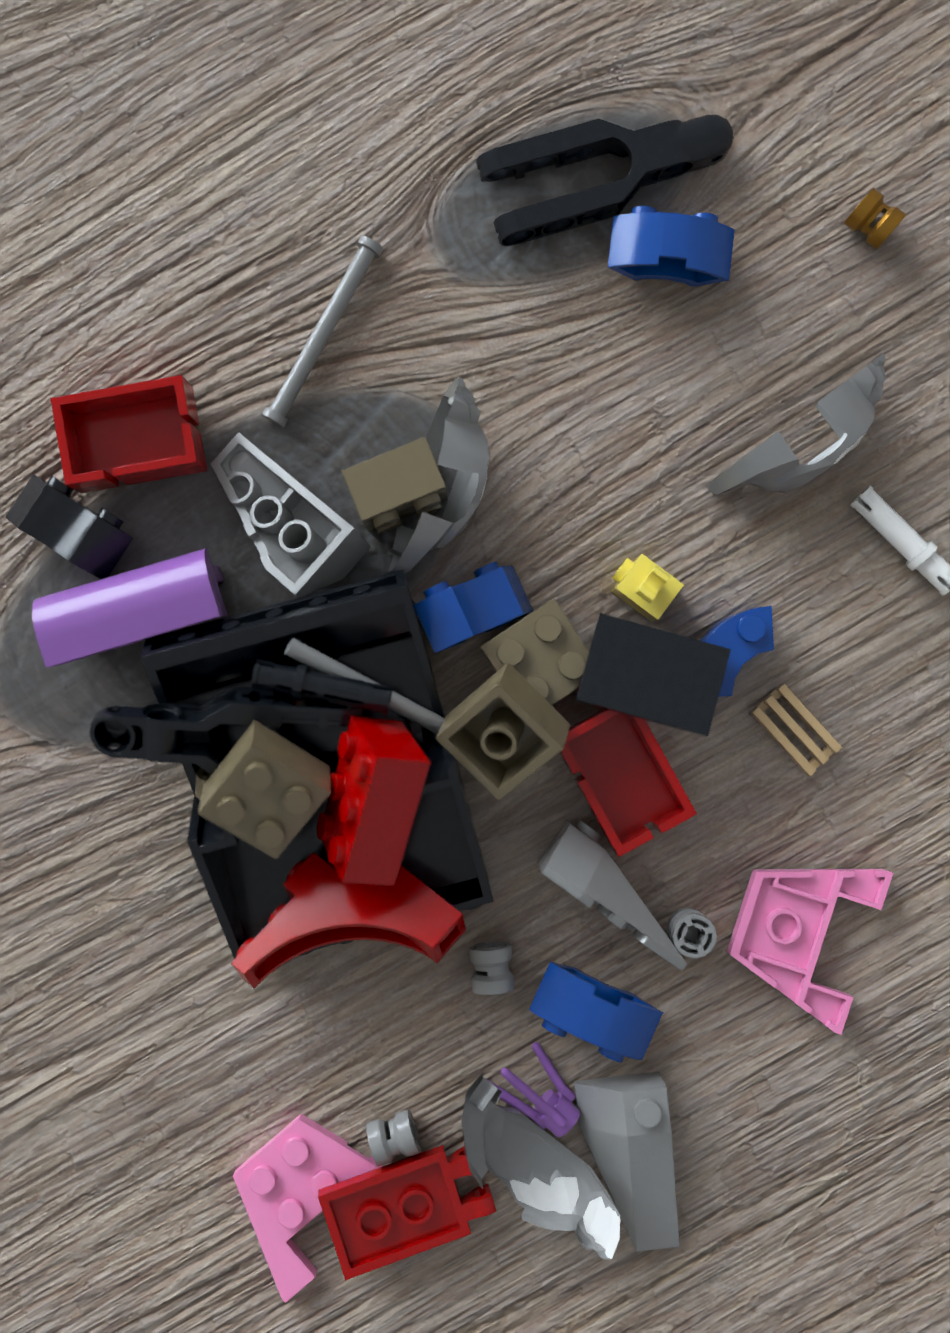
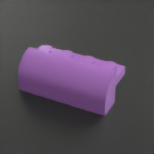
(128, 608)

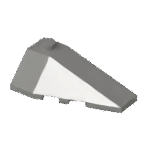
(292, 528)
(590, 875)
(632, 1145)

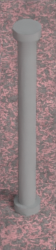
(367, 251)

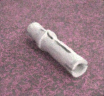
(904, 539)

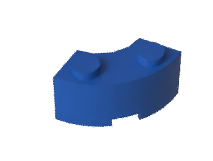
(671, 246)
(472, 607)
(746, 636)
(595, 1012)

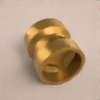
(866, 213)

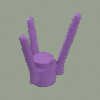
(551, 1109)

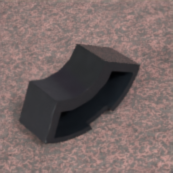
(69, 527)

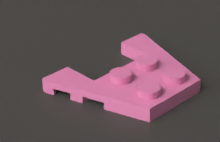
(785, 928)
(282, 1193)

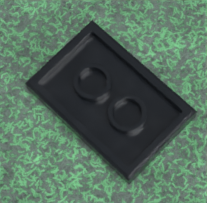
(653, 675)

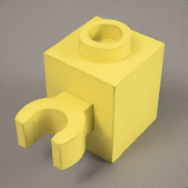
(645, 586)

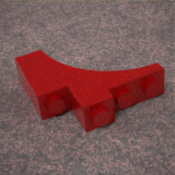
(332, 912)

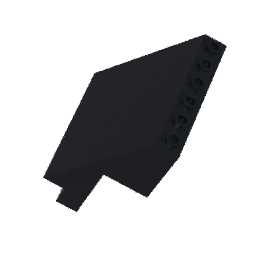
(379, 636)

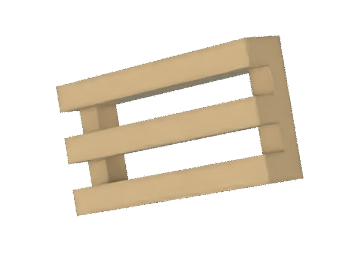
(820, 756)

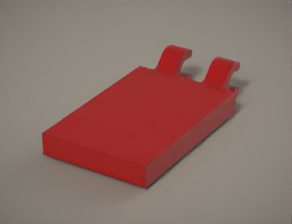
(401, 1210)

